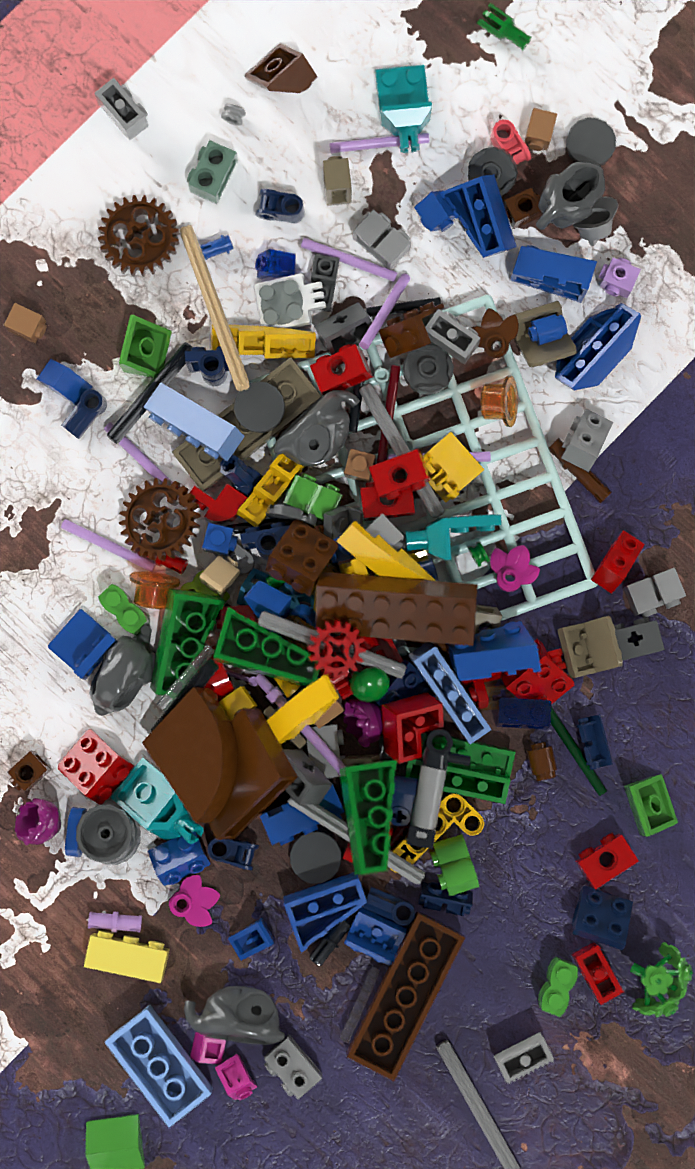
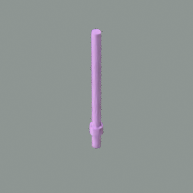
(275, 696)

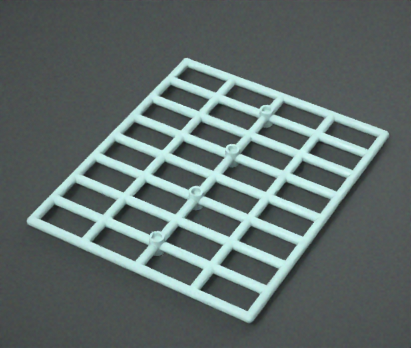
(493, 496)

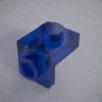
(275, 264)

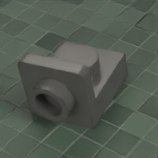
(340, 519)

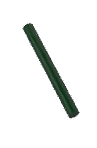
(576, 754)

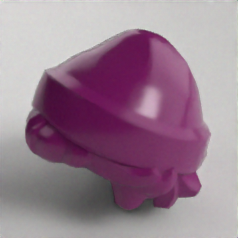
(363, 721)
(37, 822)

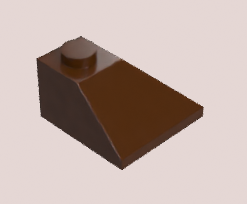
(283, 71)

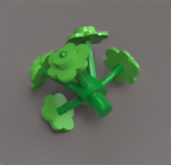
(658, 980)

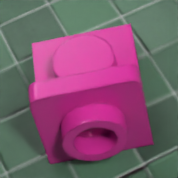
(235, 1078)

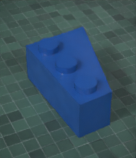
(482, 214)
(553, 272)
(494, 651)
(287, 821)
(322, 907)

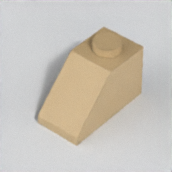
(220, 575)

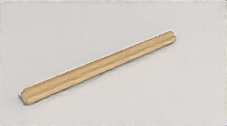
(215, 309)

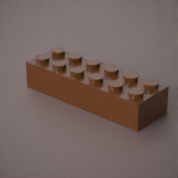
(398, 607)
(405, 996)

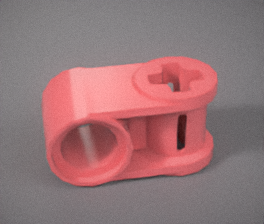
(513, 144)

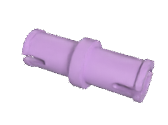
(114, 922)

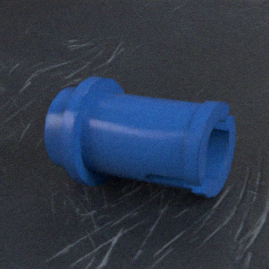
(217, 247)

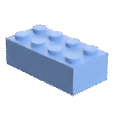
(159, 1065)

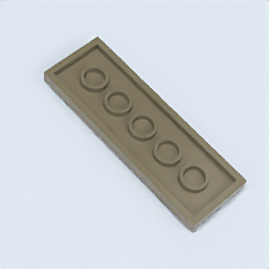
(298, 397)

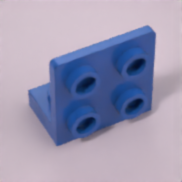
(82, 644)

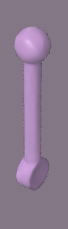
(252, 682)

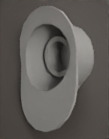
(600, 222)

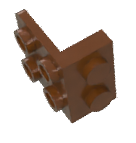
(407, 333)
(301, 557)

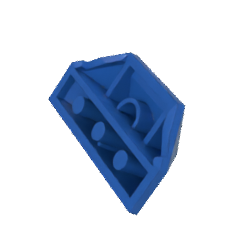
(599, 347)

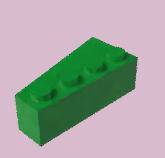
(183, 634)
(263, 652)
(368, 811)

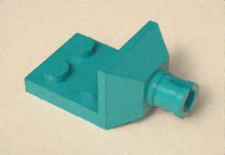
(404, 103)
(436, 535)
(155, 804)

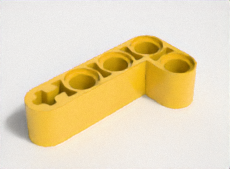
(448, 819)

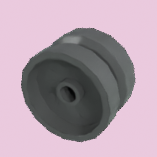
(99, 823)

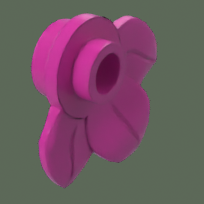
(514, 564)
(198, 901)

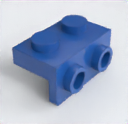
(177, 859)
(375, 936)

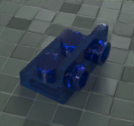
(524, 713)

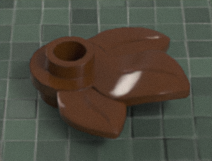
(495, 329)

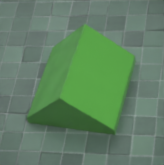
(144, 347)
(651, 805)
(115, 1143)

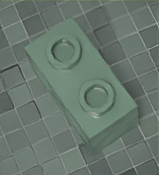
(218, 173)

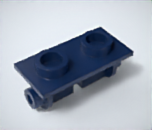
(595, 740)
(433, 896)

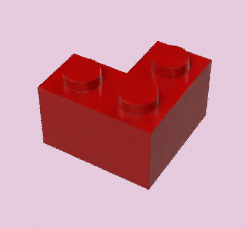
(405, 722)

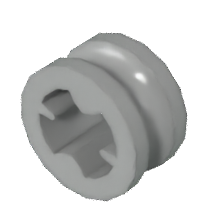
(233, 114)

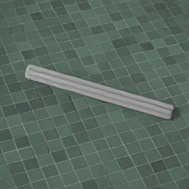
(398, 444)
(303, 633)
(340, 828)
(476, 1105)

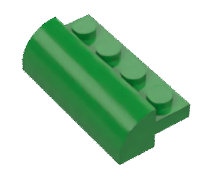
(485, 776)

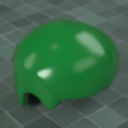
(369, 684)

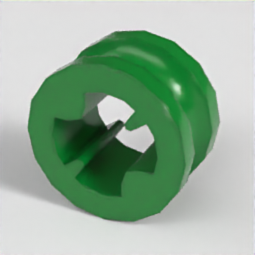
(478, 554)

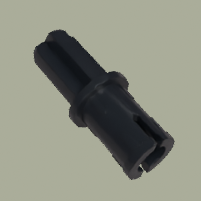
(329, 942)

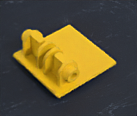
(450, 467)

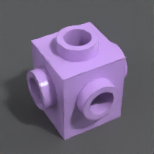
(618, 277)

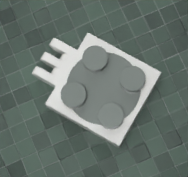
(288, 301)

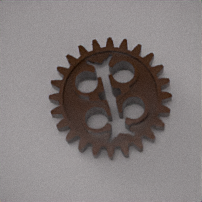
(125, 218)
(170, 537)

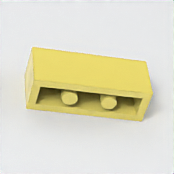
(127, 956)

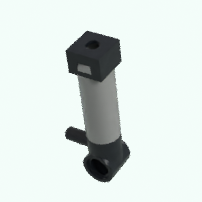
(430, 789)

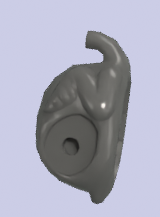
(571, 195)
(318, 431)
(123, 672)
(237, 1016)

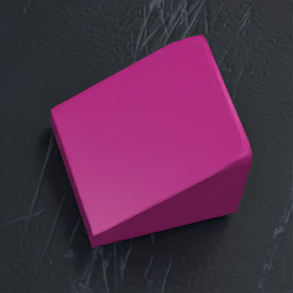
(207, 1049)

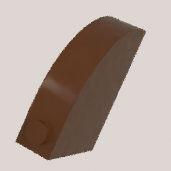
(197, 753)
(260, 774)

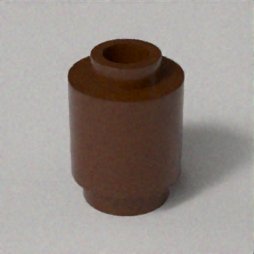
(542, 761)

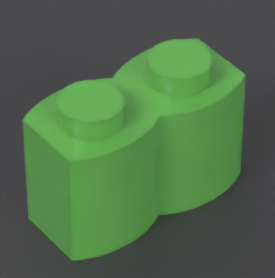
(312, 497)
(120, 604)
(455, 865)
(555, 992)

